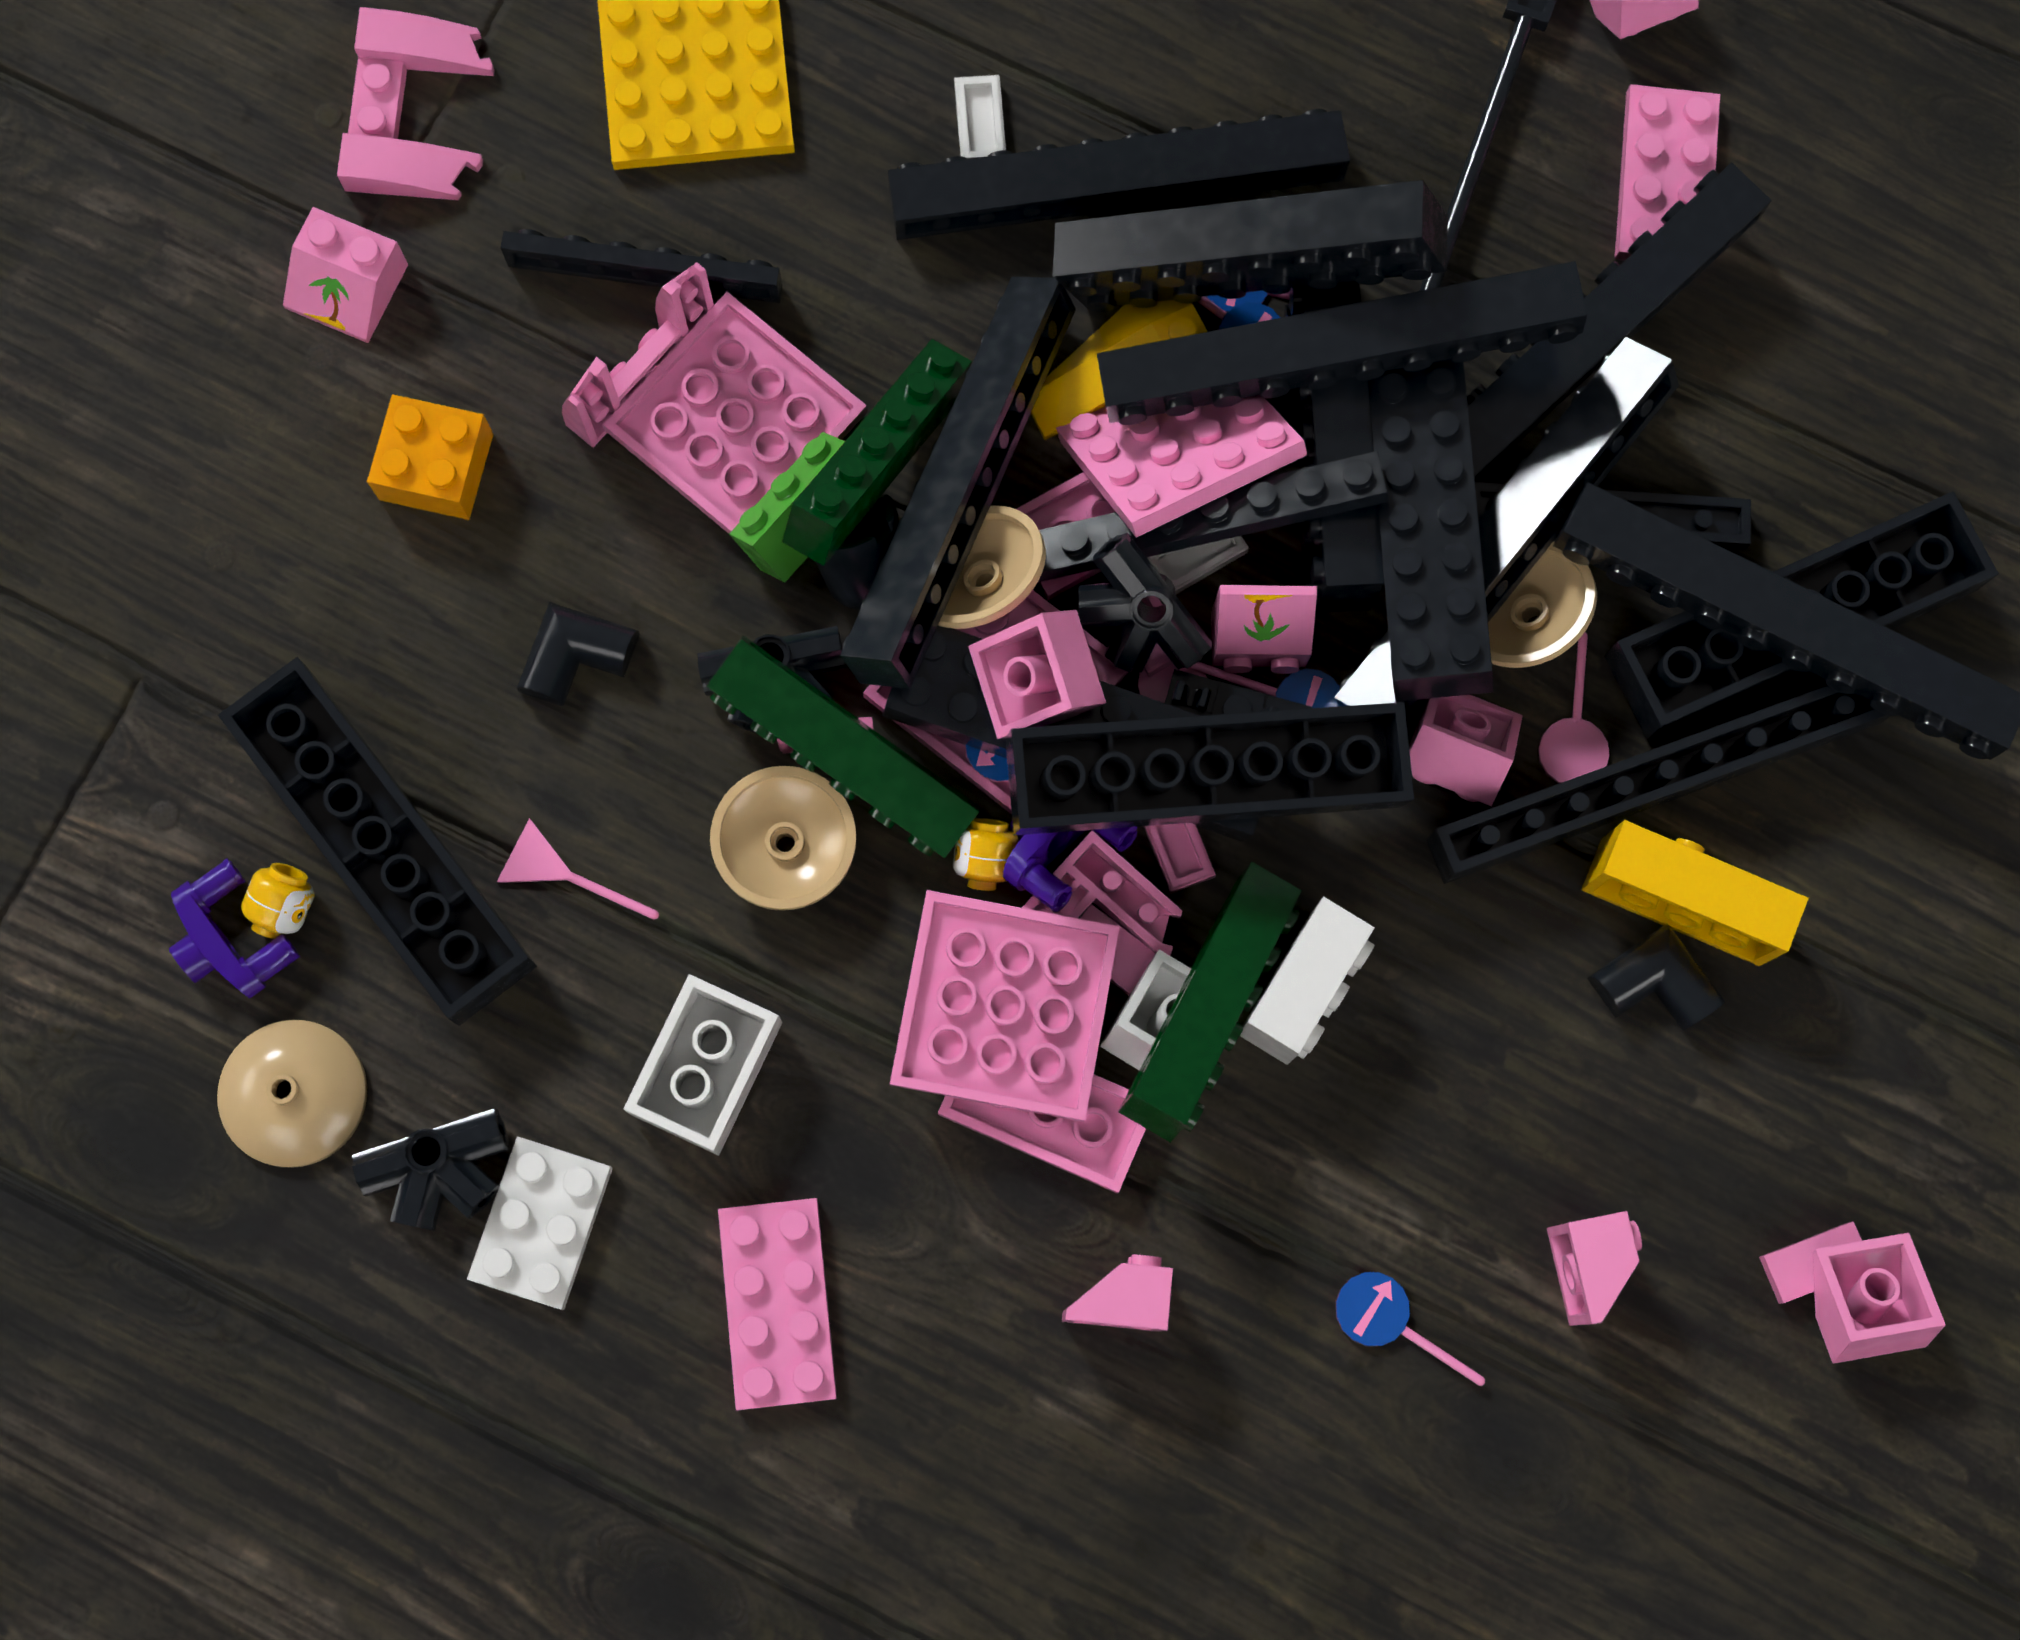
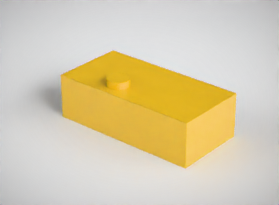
(1694, 893)

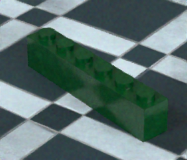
(875, 453)
(843, 747)
(1210, 1003)

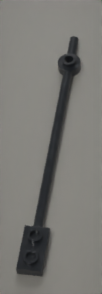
(1526, 15)

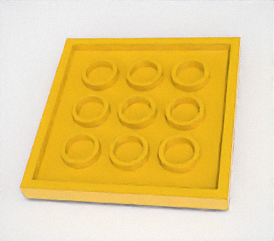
(694, 81)

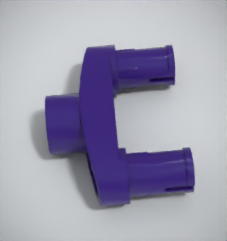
(1034, 852)
(208, 947)

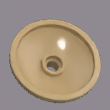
(998, 571)
(1562, 598)
(775, 806)
(323, 1101)

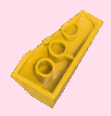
(1076, 382)

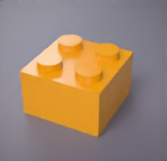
(430, 457)

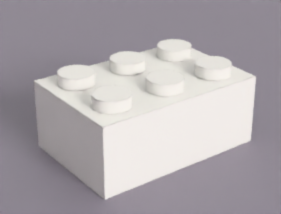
(1309, 982)
(703, 1064)

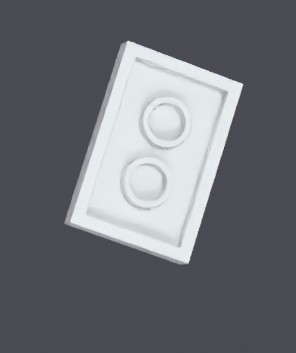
(540, 1223)

